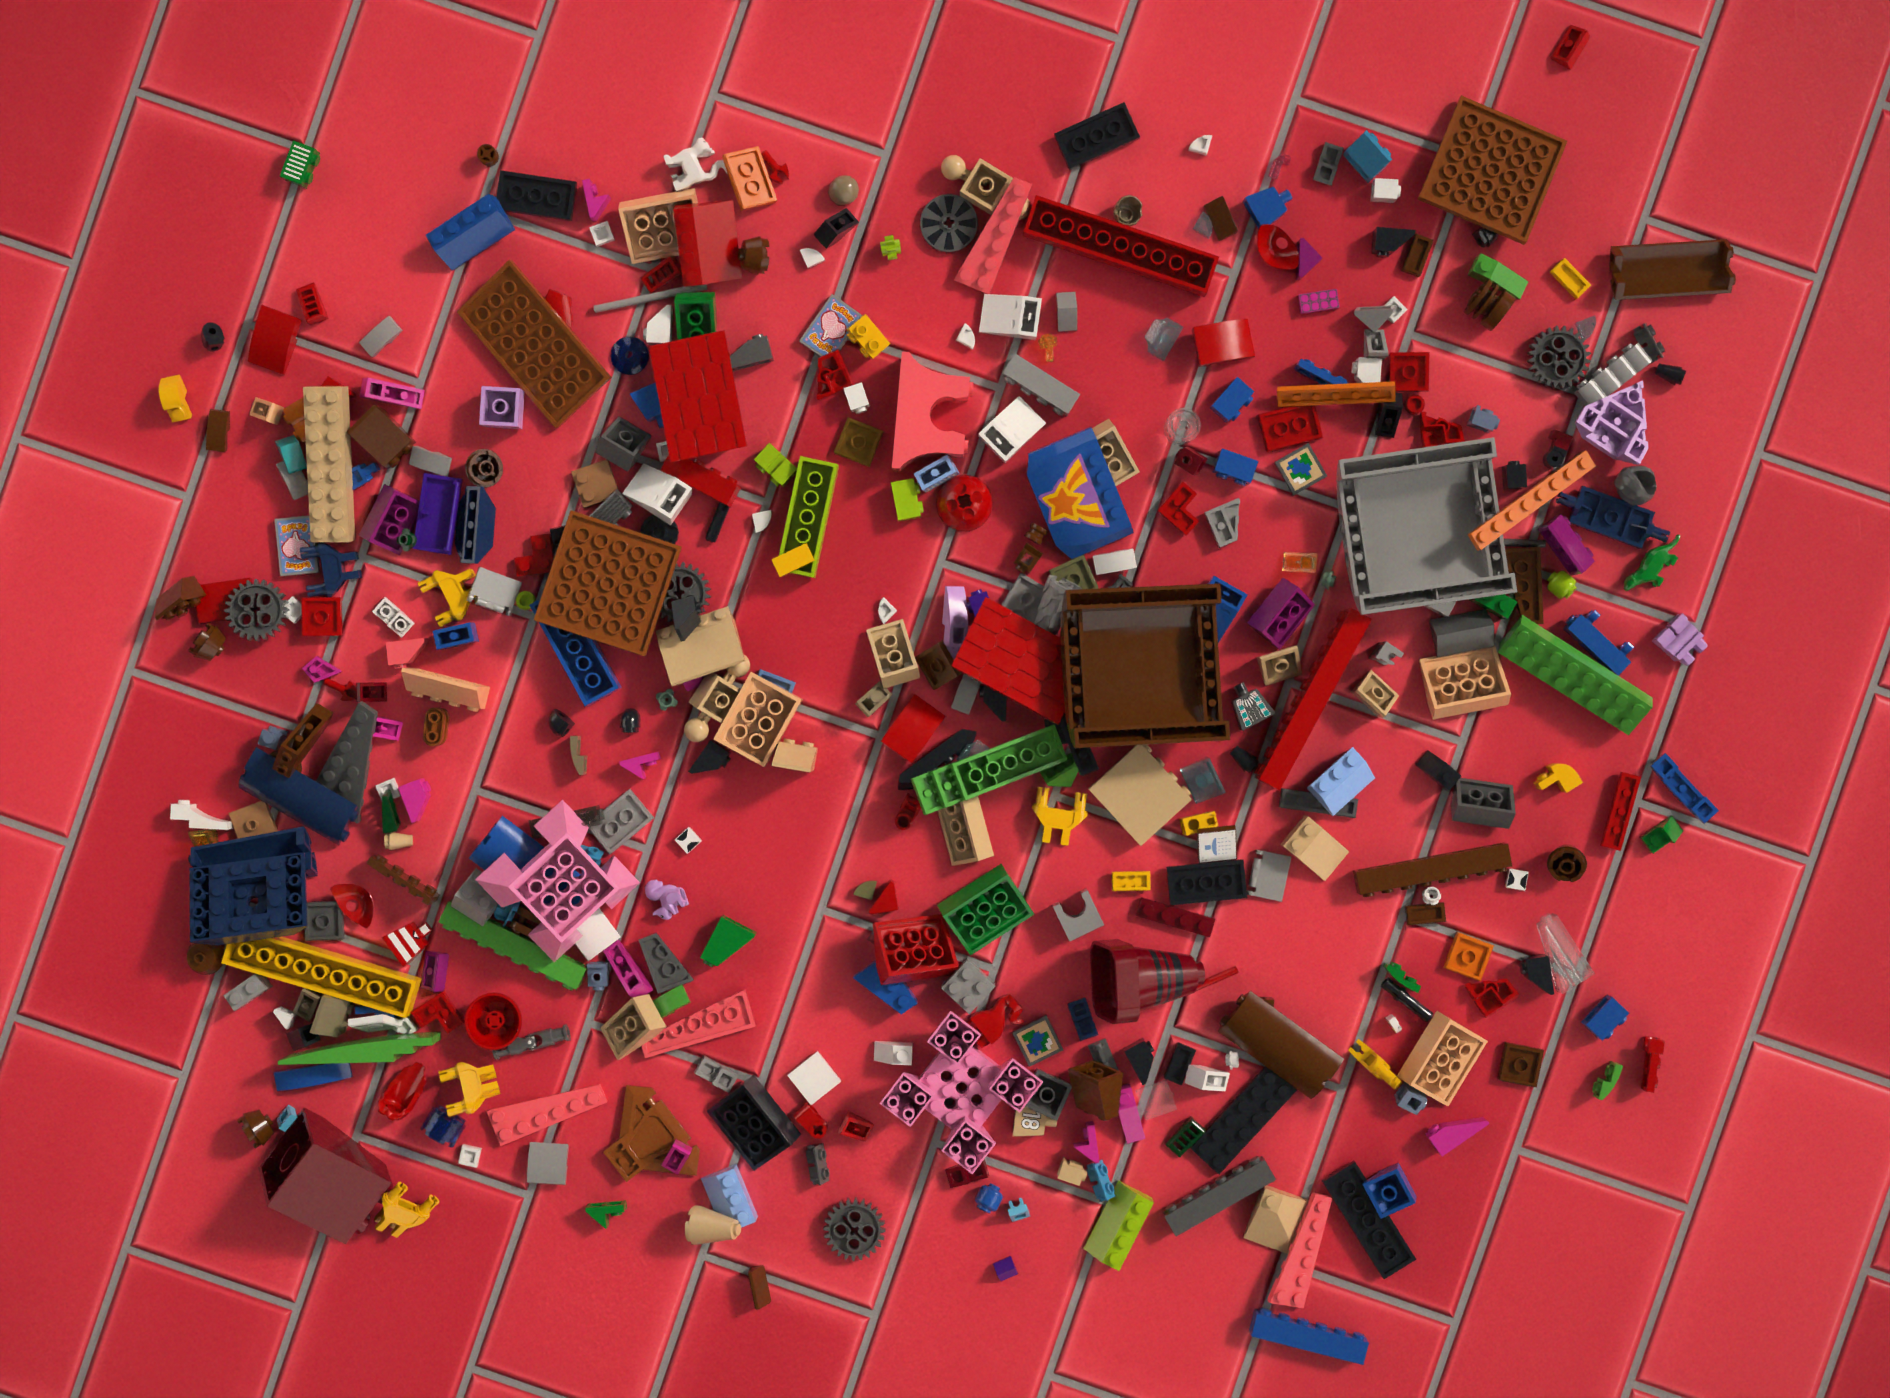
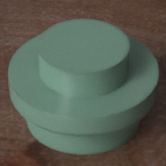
(1328, 580)

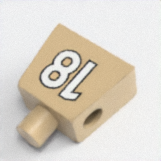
(1031, 1123)

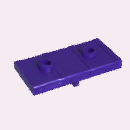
(437, 513)

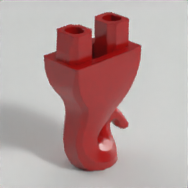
(992, 1020)

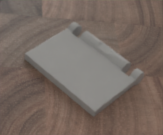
(494, 591)
(1269, 875)

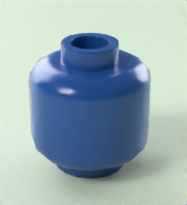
(988, 1198)

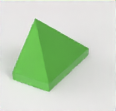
(1061, 774)

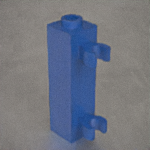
(1596, 644)

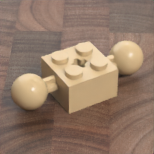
(954, 168)
(714, 699)

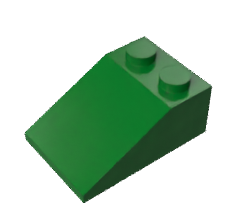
(695, 314)

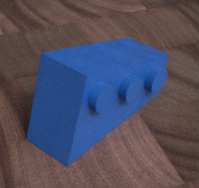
(896, 994)

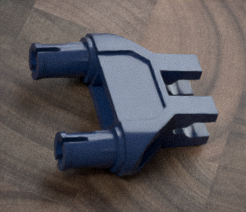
(332, 567)

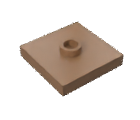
(253, 820)

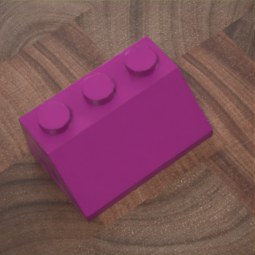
(388, 518)
(1567, 545)
(1281, 613)

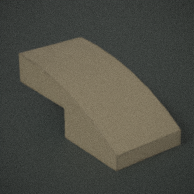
(579, 761)

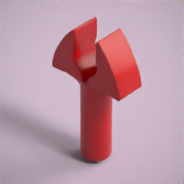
(775, 167)
(341, 688)

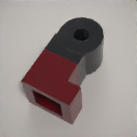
(1558, 449)

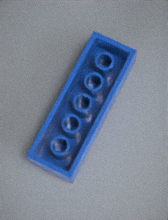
(582, 662)

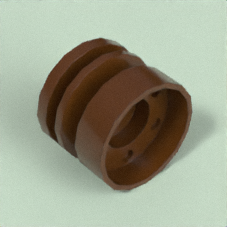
(1489, 304)

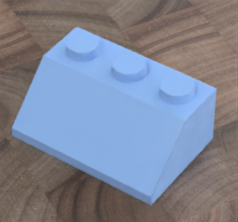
(1341, 781)
(729, 1195)

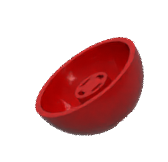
(971, 513)
(486, 1028)

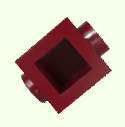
(1196, 461)

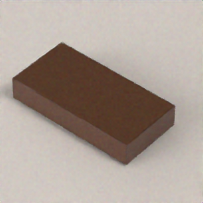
(1417, 255)
(1425, 913)

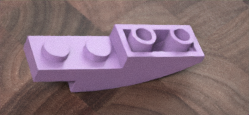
(955, 618)

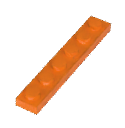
(1336, 394)

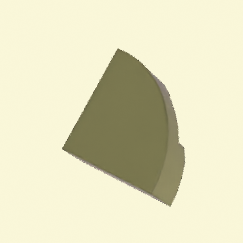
(866, 889)

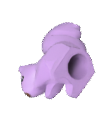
(668, 895)

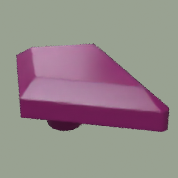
(320, 669)

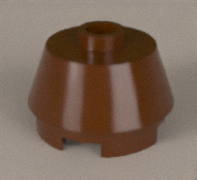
(754, 255)
(484, 468)
(208, 643)
(1567, 863)
(205, 958)
(256, 1127)

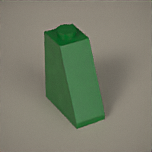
(725, 941)

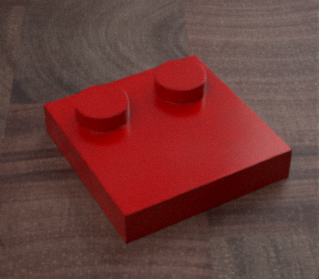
(1410, 371)
(322, 616)

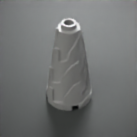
(1051, 603)

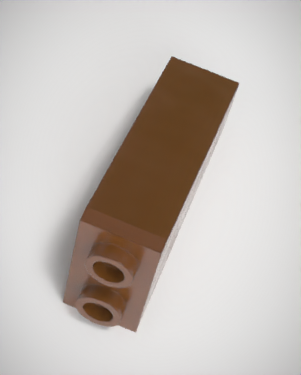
(301, 740)

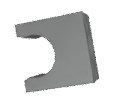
(1082, 923)

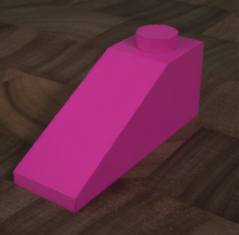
(391, 393)
(627, 970)
(1129, 1115)
(1451, 1134)

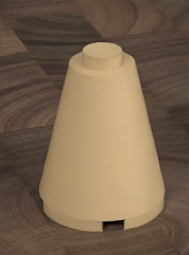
(710, 1226)

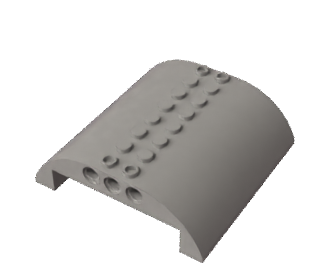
(1410, 522)

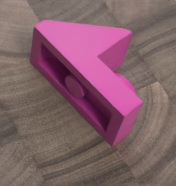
(595, 204)
(635, 764)
(1089, 1148)

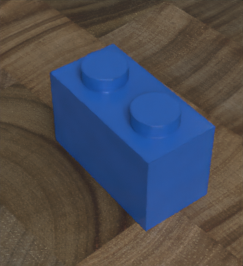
(1232, 400)
(1235, 467)
(455, 636)
(1605, 1018)

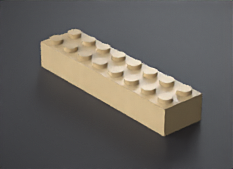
(329, 463)

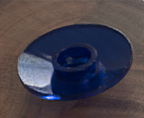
(636, 362)

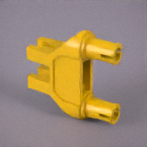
(454, 592)
(1059, 818)
(1375, 1065)
(472, 1086)
(402, 1213)

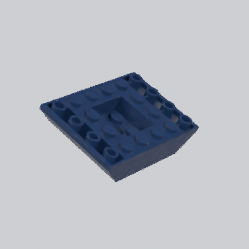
(223, 894)

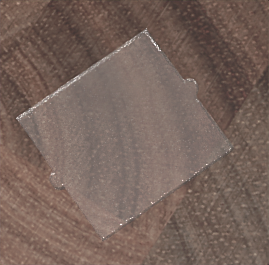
(1156, 1099)

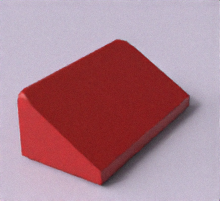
(1571, 46)

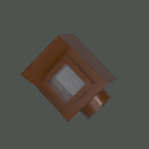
(1027, 559)

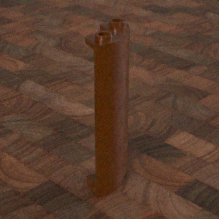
(1671, 269)
(1280, 1044)

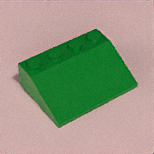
(985, 909)

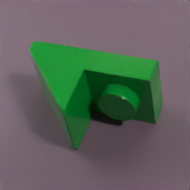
(1662, 834)
(601, 1211)

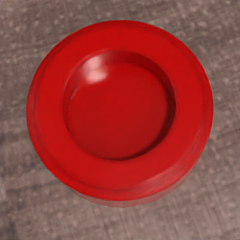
(1414, 404)

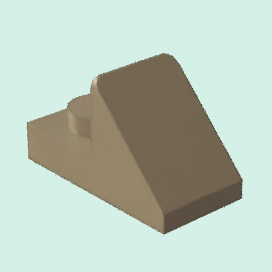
(873, 699)
(307, 1004)

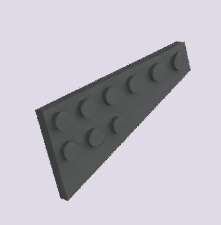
(349, 761)

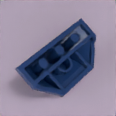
(474, 525)

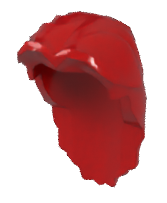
(403, 1092)

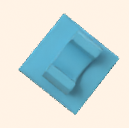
(286, 1118)
(1019, 1212)

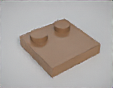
(594, 483)

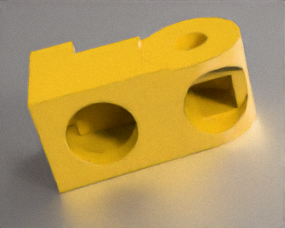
(1198, 821)

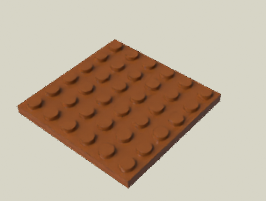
(1492, 170)
(607, 583)

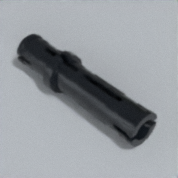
(1400, 994)

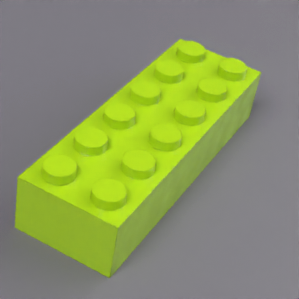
(809, 510)

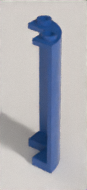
(517, 845)

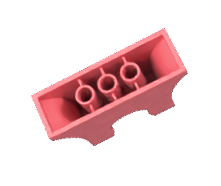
(917, 396)

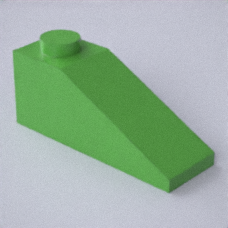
(1488, 268)

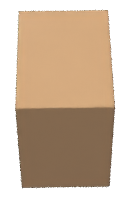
(266, 411)

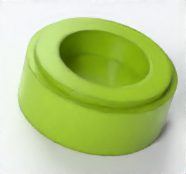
(524, 599)

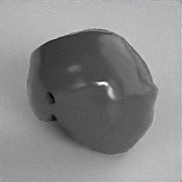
(1635, 484)

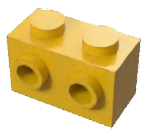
(867, 337)

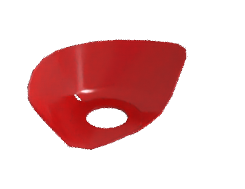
(1266, 241)
(346, 892)

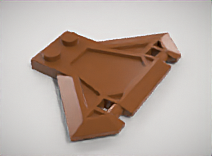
(647, 1136)

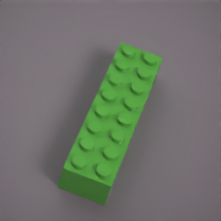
(1575, 675)

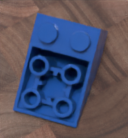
(1231, 603)

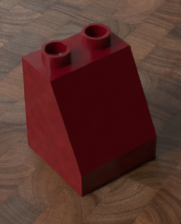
(323, 1178)

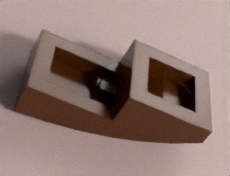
(217, 430)

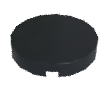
(659, 529)

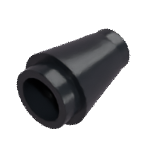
(1671, 373)
(1244, 759)

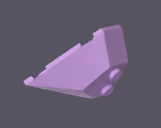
(1617, 424)

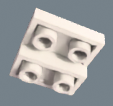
(597, 935)

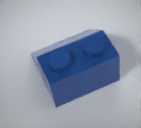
(1390, 1190)

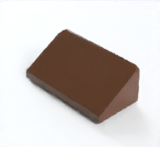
(1221, 218)
(759, 1286)

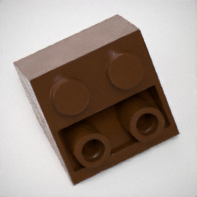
(179, 599)

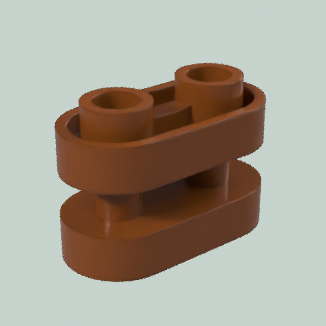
(436, 726)
(519, 925)

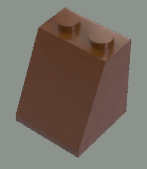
(382, 436)
(1096, 1089)

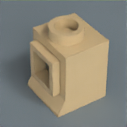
(1071, 1171)

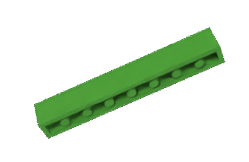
(515, 946)

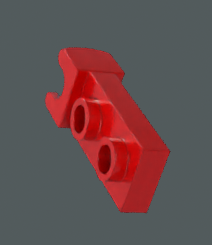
(1653, 1047)

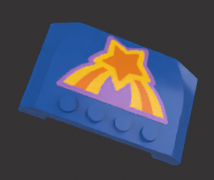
(1077, 494)

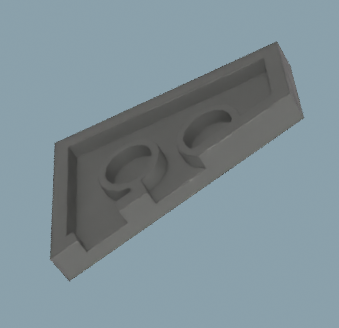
(662, 964)

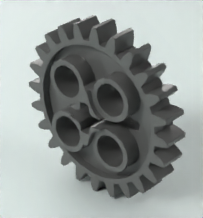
(1569, 343)
(697, 589)
(239, 611)
(867, 1218)

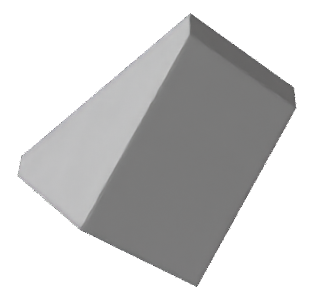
(1066, 311)
(1374, 315)
(1375, 344)

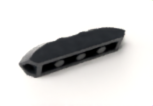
(939, 755)

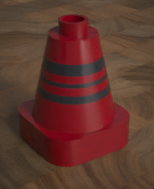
(1138, 978)

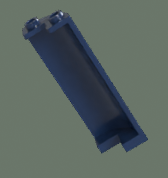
(299, 798)
(255, 847)

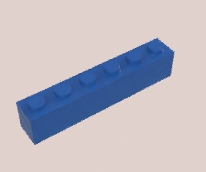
(1309, 1336)

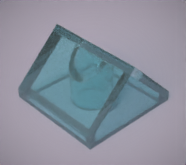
(1202, 780)

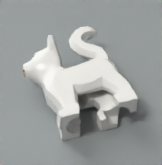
(691, 167)

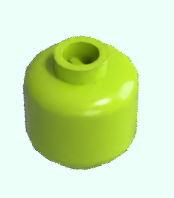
(1561, 584)

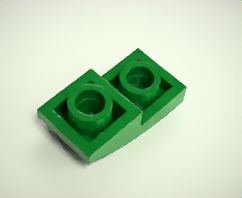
(1398, 974)

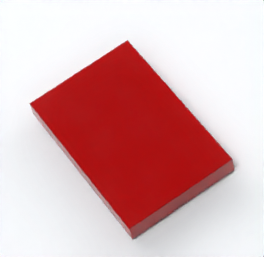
(1289, 426)
(213, 604)

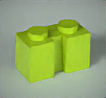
(776, 465)
(906, 499)

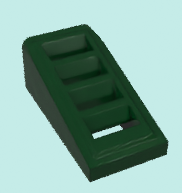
(390, 816)
(1180, 1132)

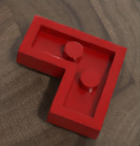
(1175, 511)
(540, 561)
(440, 1008)

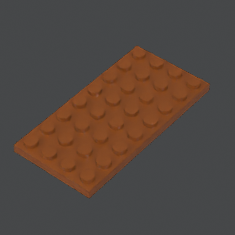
(534, 344)

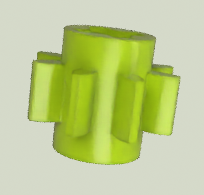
(890, 247)

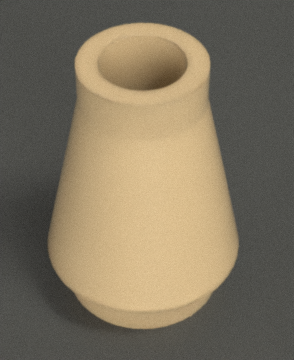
(397, 840)

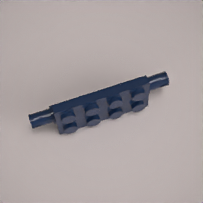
(1612, 517)

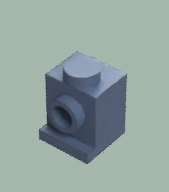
(1483, 420)
(272, 737)
(600, 968)
(1410, 1098)

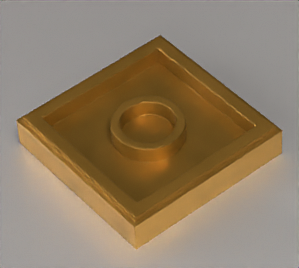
(858, 442)

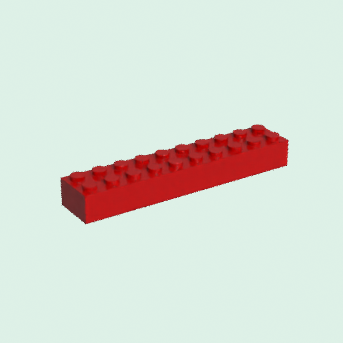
(1120, 246)
(1313, 698)

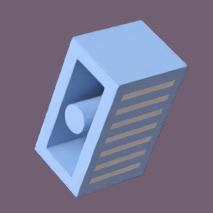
(936, 473)

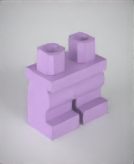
(1679, 639)

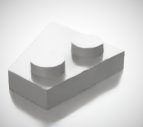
(1224, 522)

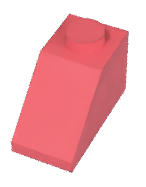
(405, 651)

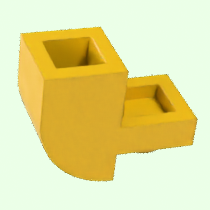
(172, 397)
(1562, 774)

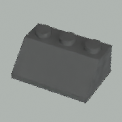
(1483, 803)

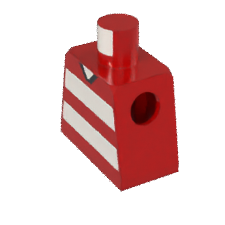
(408, 941)

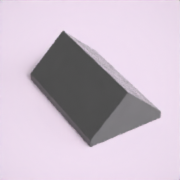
(1462, 632)

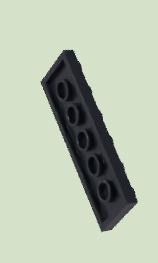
(1243, 1119)
(1377, 1235)

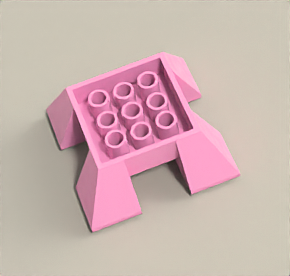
(529, 884)
(968, 1139)

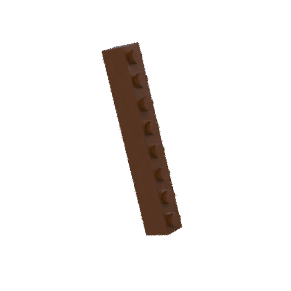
(1432, 868)

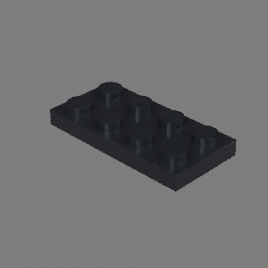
(1097, 136)
(536, 195)
(1206, 882)

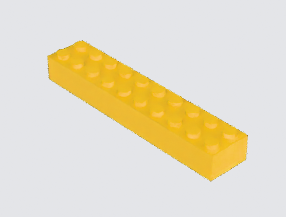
(326, 973)

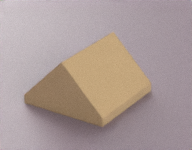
(1280, 665)
(1375, 694)

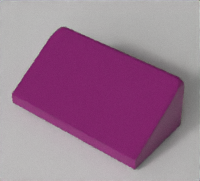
(434, 971)

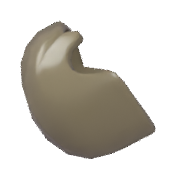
(843, 190)
(1128, 210)

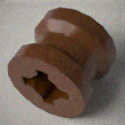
(487, 151)
(1036, 533)

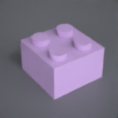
(501, 407)

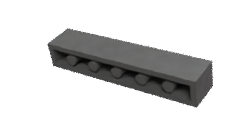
(1219, 1195)

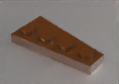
(1528, 577)
(400, 878)

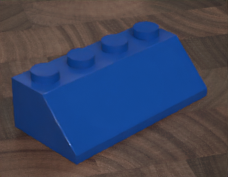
(470, 231)

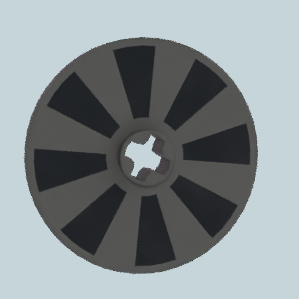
(959, 212)

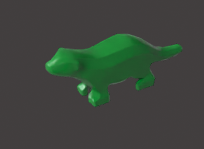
(1652, 565)

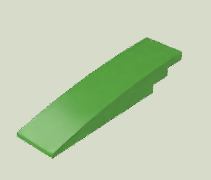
(988, 769)
(365, 1050)

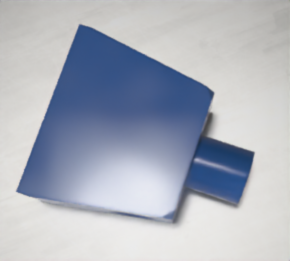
(1267, 205)
(648, 403)

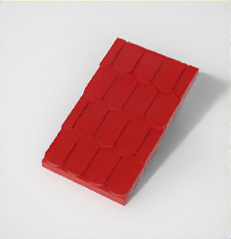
(697, 396)
(1014, 660)

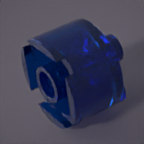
(443, 1128)

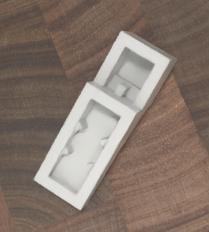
(197, 819)

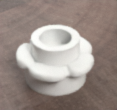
(1431, 891)
(1232, 1059)

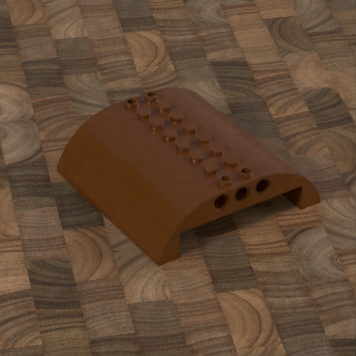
(1142, 665)

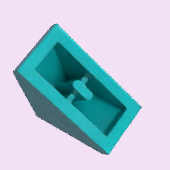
(291, 454)

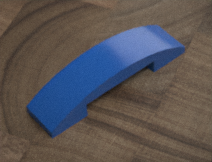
(1683, 789)
(311, 1075)

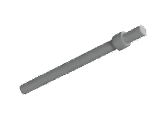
(647, 298)

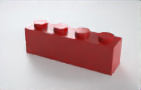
(702, 479)

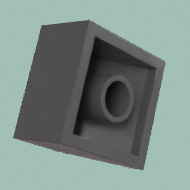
(622, 443)
(1050, 1096)

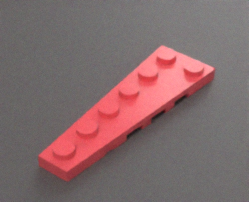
(990, 248)
(714, 1021)
(529, 1116)
(1297, 1270)

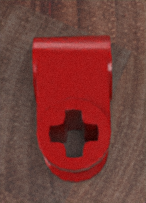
(908, 811)
(808, 1117)

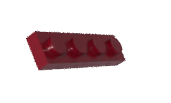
(1175, 917)

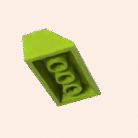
(1118, 1225)

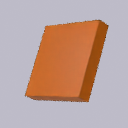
(1468, 956)

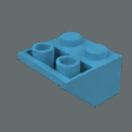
(1368, 156)

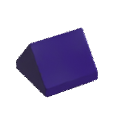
(1005, 1268)

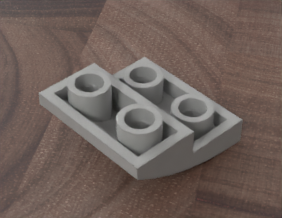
(547, 1163)

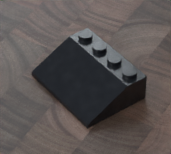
(754, 1123)

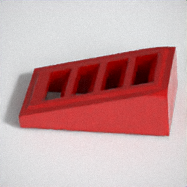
(665, 280)
(322, 315)

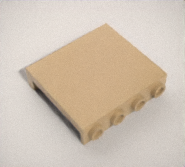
(1140, 793)

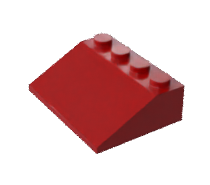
(707, 242)
(913, 949)

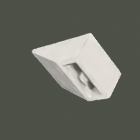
(1010, 316)
(1011, 429)
(658, 493)

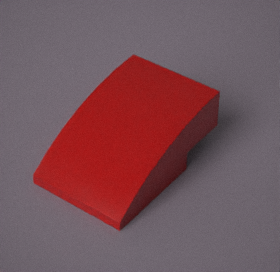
(273, 339)
(1223, 342)
(913, 728)

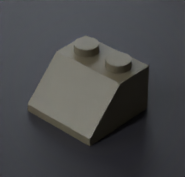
(332, 1016)

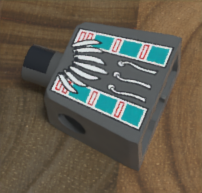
(1250, 707)

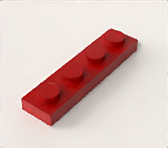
(1620, 811)

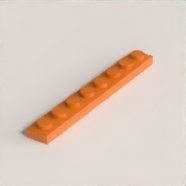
(1531, 500)

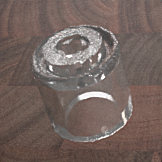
(1183, 436)

